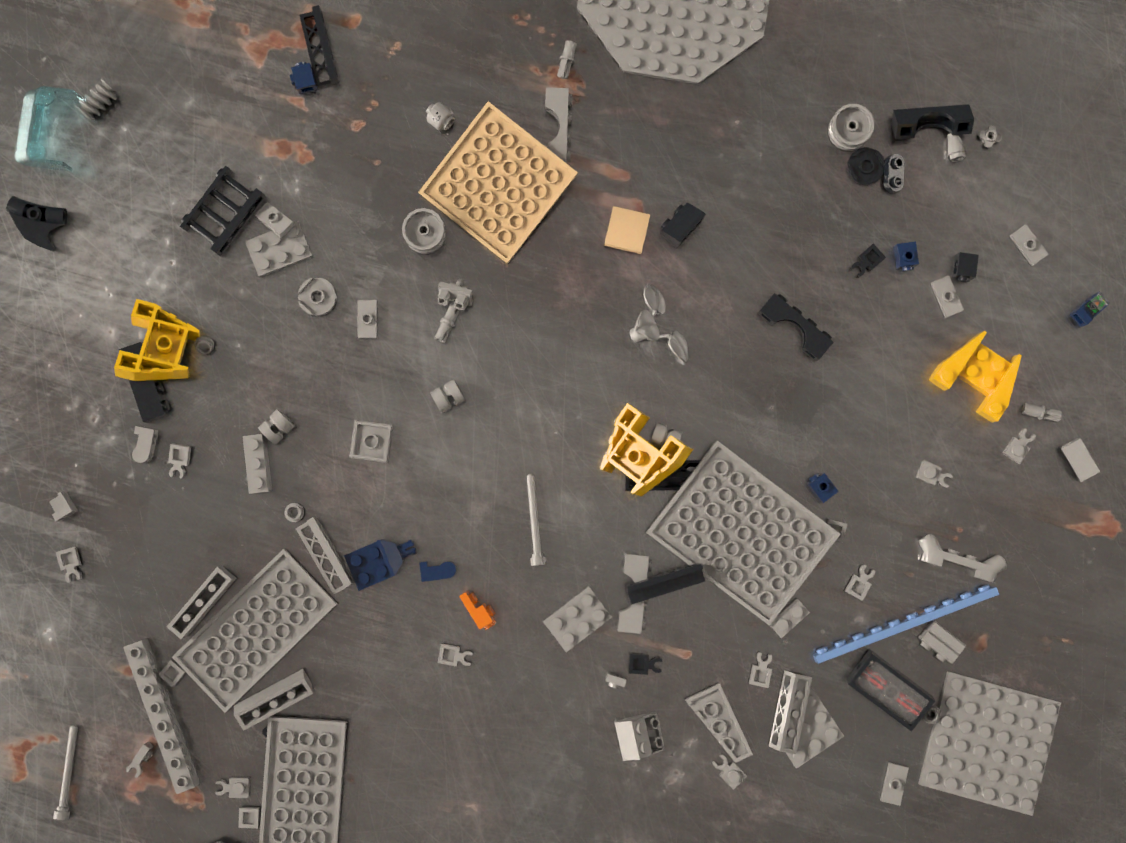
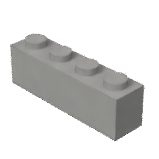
(201, 602)
(273, 699)

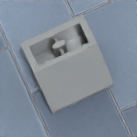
(639, 736)

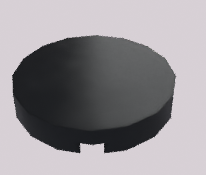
(866, 166)

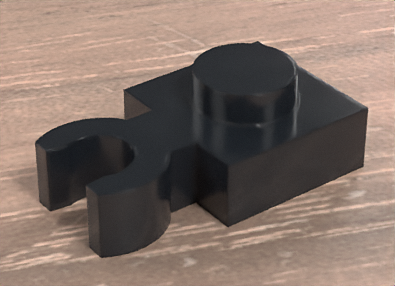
(869, 258)
(640, 664)

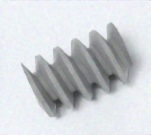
(97, 100)

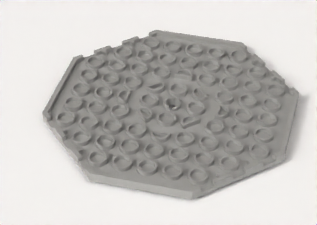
(675, 37)

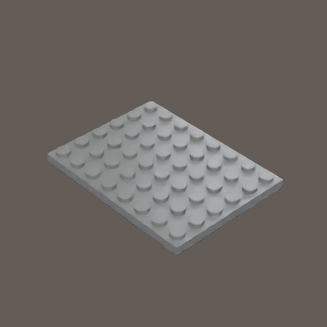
(744, 532)

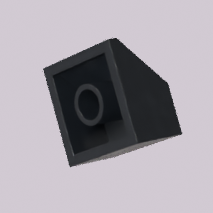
(682, 224)

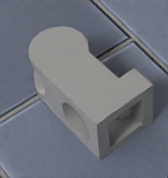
(145, 445)

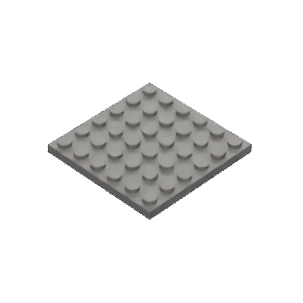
(990, 743)

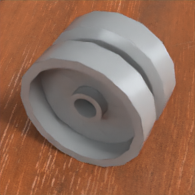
(851, 127)
(424, 242)

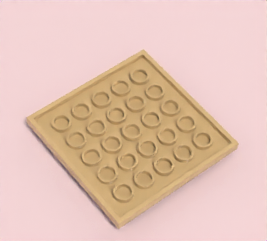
(498, 182)

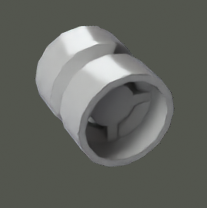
(440, 396)
(281, 421)
(662, 433)

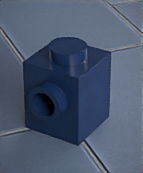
(303, 77)
(906, 256)
(822, 487)

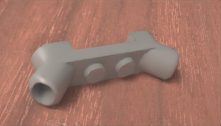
(935, 555)

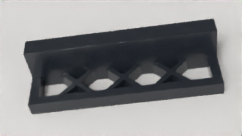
(324, 43)
(672, 482)
(665, 583)

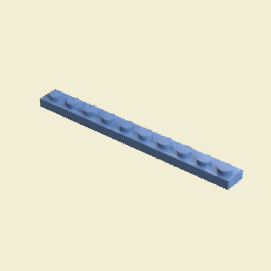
(897, 626)

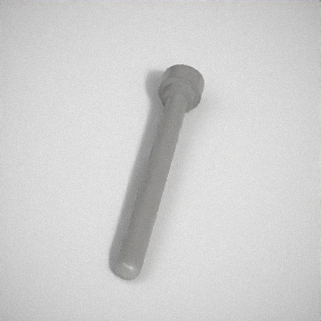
(537, 557)
(62, 811)

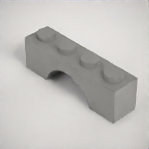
(557, 104)
(631, 618)

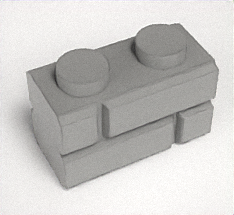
(941, 642)

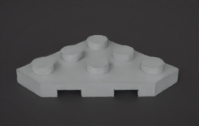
(817, 731)

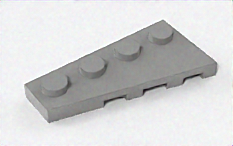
(719, 718)

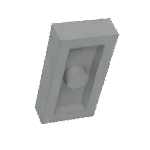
(789, 617)

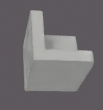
(62, 506)

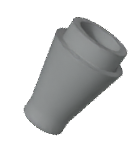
(956, 149)

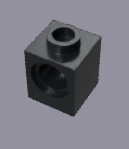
(965, 266)

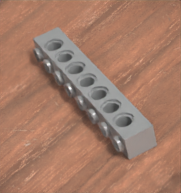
(161, 716)

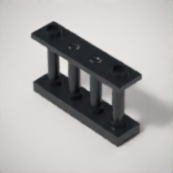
(241, 213)

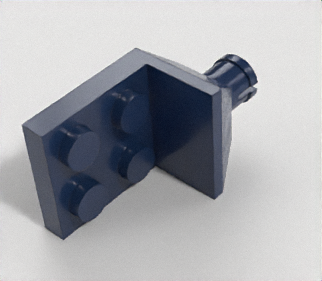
(378, 561)

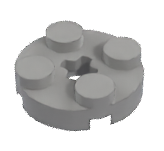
(306, 297)

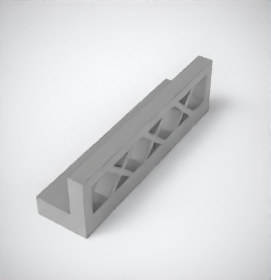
(330, 552)
(791, 712)

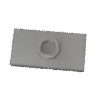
(274, 220)
(1028, 245)
(947, 296)
(367, 319)
(894, 783)

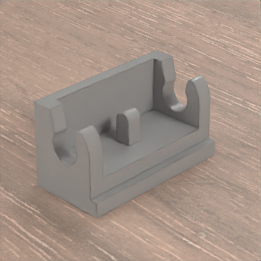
(1080, 459)

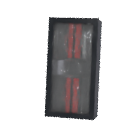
(890, 690)

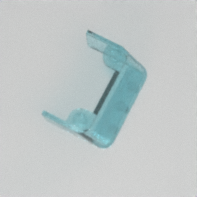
(28, 149)

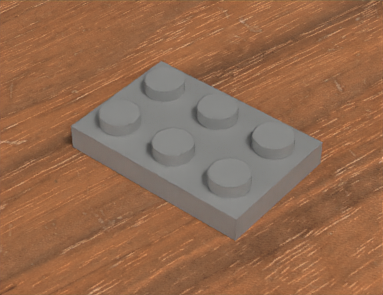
(275, 253)
(577, 619)

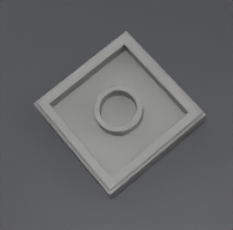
(371, 441)

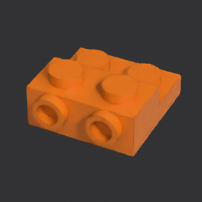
(481, 614)

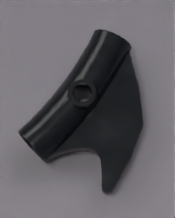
(36, 220)

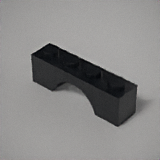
(954, 119)
(814, 341)

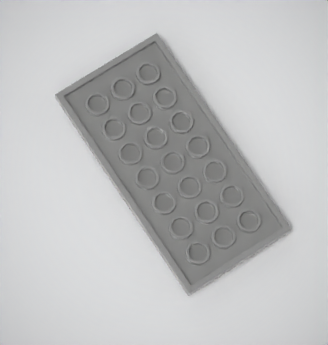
(254, 630)
(302, 780)

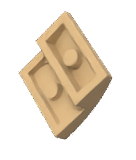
(627, 230)

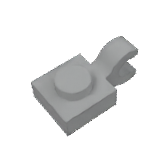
(143, 754)

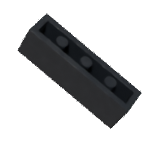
(148, 393)

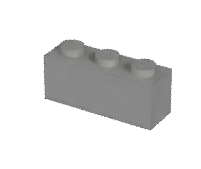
(257, 464)

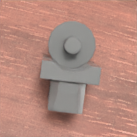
(454, 292)

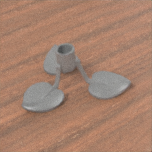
(647, 327)

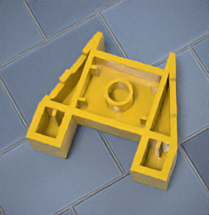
(161, 347)
(982, 371)
(638, 456)

